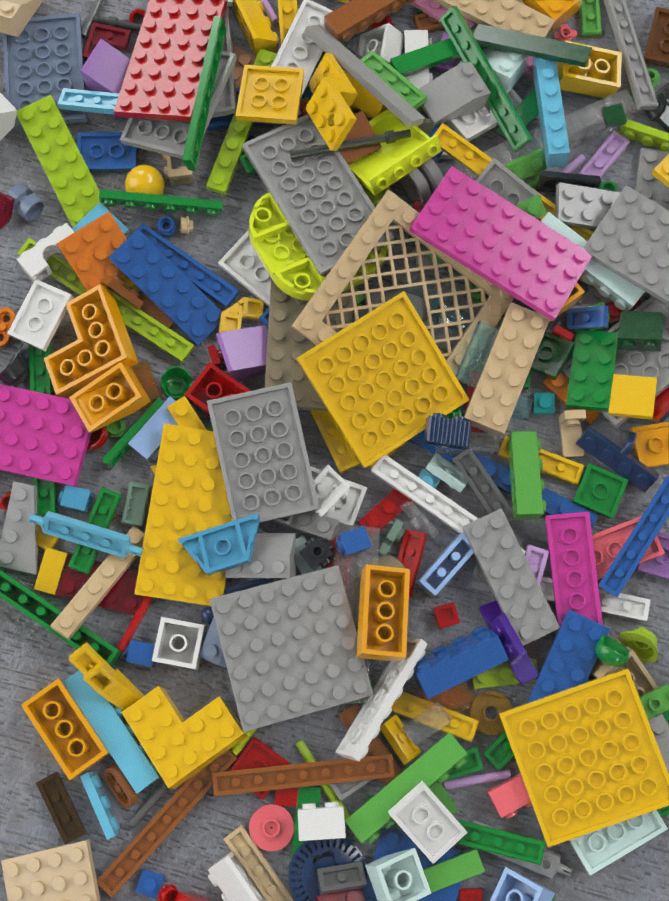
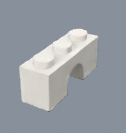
(35, 260)

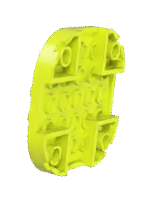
(285, 256)

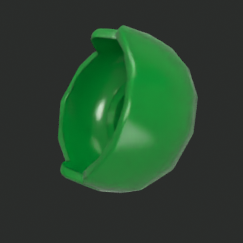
(175, 382)
(611, 652)

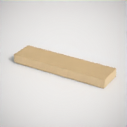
(257, 866)

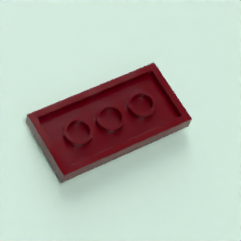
(119, 598)

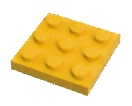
(270, 94)

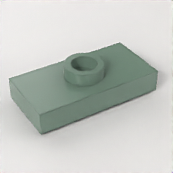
(136, 504)

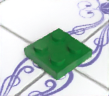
(600, 491)

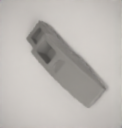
(310, 524)

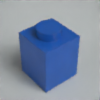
(353, 541)
(140, 653)

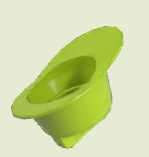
(642, 643)

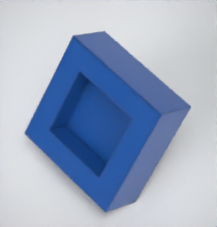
(150, 883)

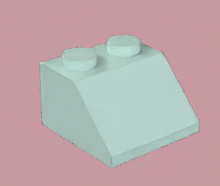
(398, 877)

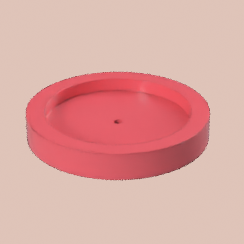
(267, 817)

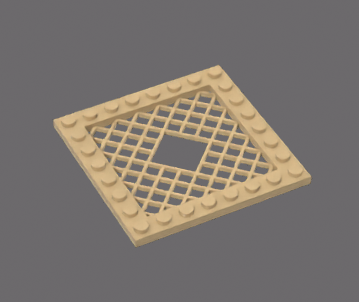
(394, 209)

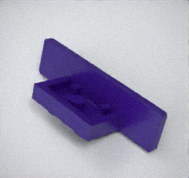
(515, 651)

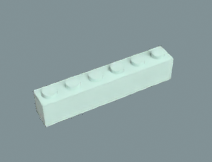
(604, 280)

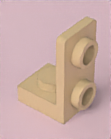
(177, 176)
(570, 431)

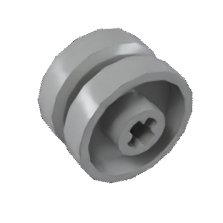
(422, 181)

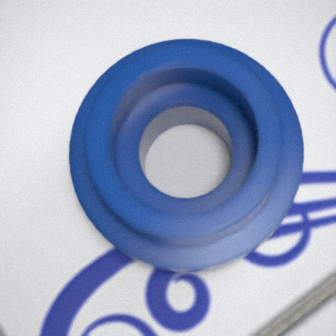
(166, 221)

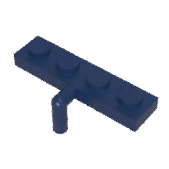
(618, 458)

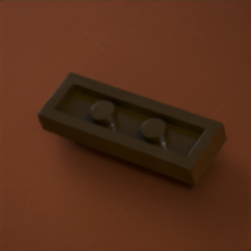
(61, 808)

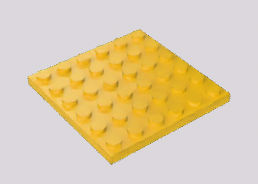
(382, 379)
(587, 757)

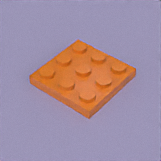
(89, 250)

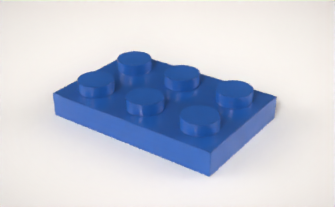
(106, 153)

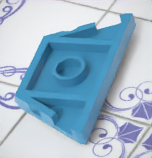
(223, 545)

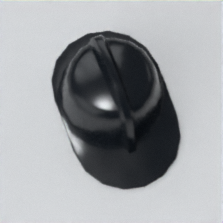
(15, 371)

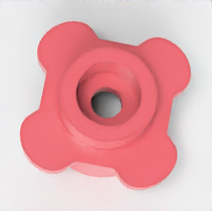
(564, 29)

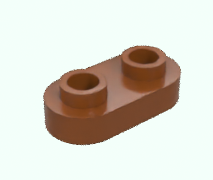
(120, 786)

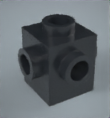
(309, 552)

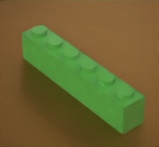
(429, 768)

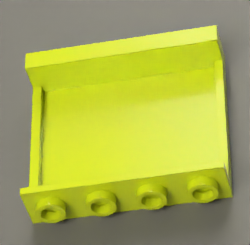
(394, 159)

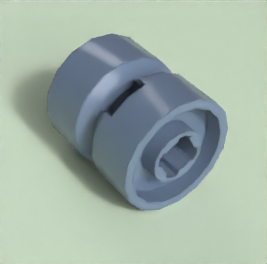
(27, 203)

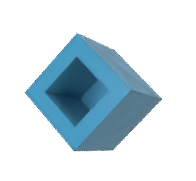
(76, 499)

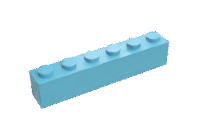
(550, 112)
(114, 733)

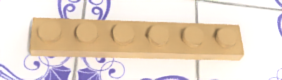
(95, 589)

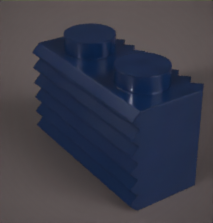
(447, 431)

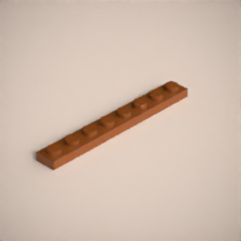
(302, 774)
(162, 825)

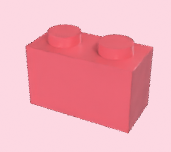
(509, 796)

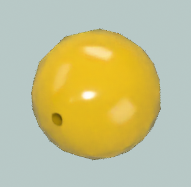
(145, 180)

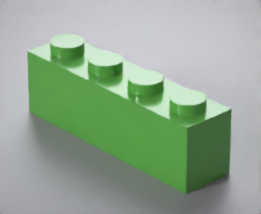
(525, 475)

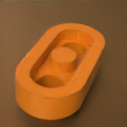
(5, 326)

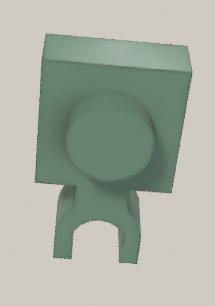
(395, 533)

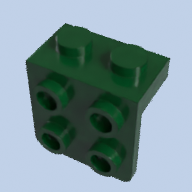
(640, 331)

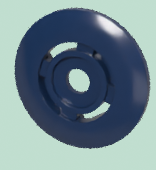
(302, 871)

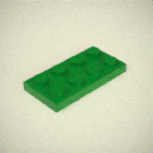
(592, 370)

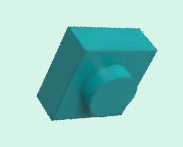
(543, 403)

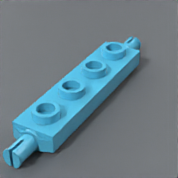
(86, 534)

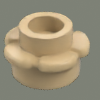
(185, 225)

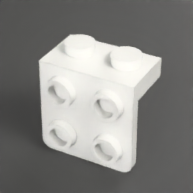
(329, 489)

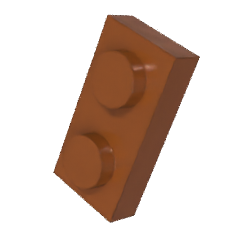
(117, 285)

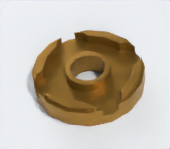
(478, 707)

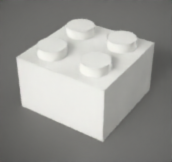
(179, 643)

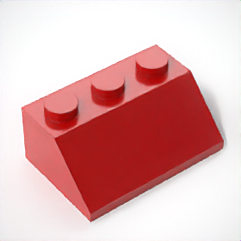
(211, 385)

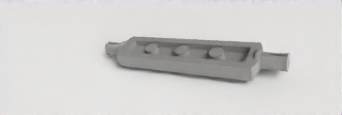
(549, 866)

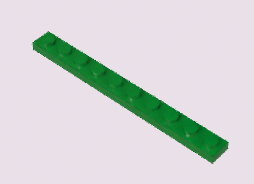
(41, 382)

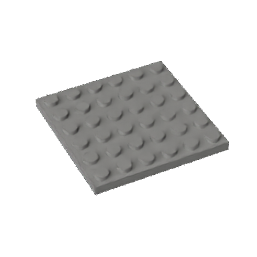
(290, 648)

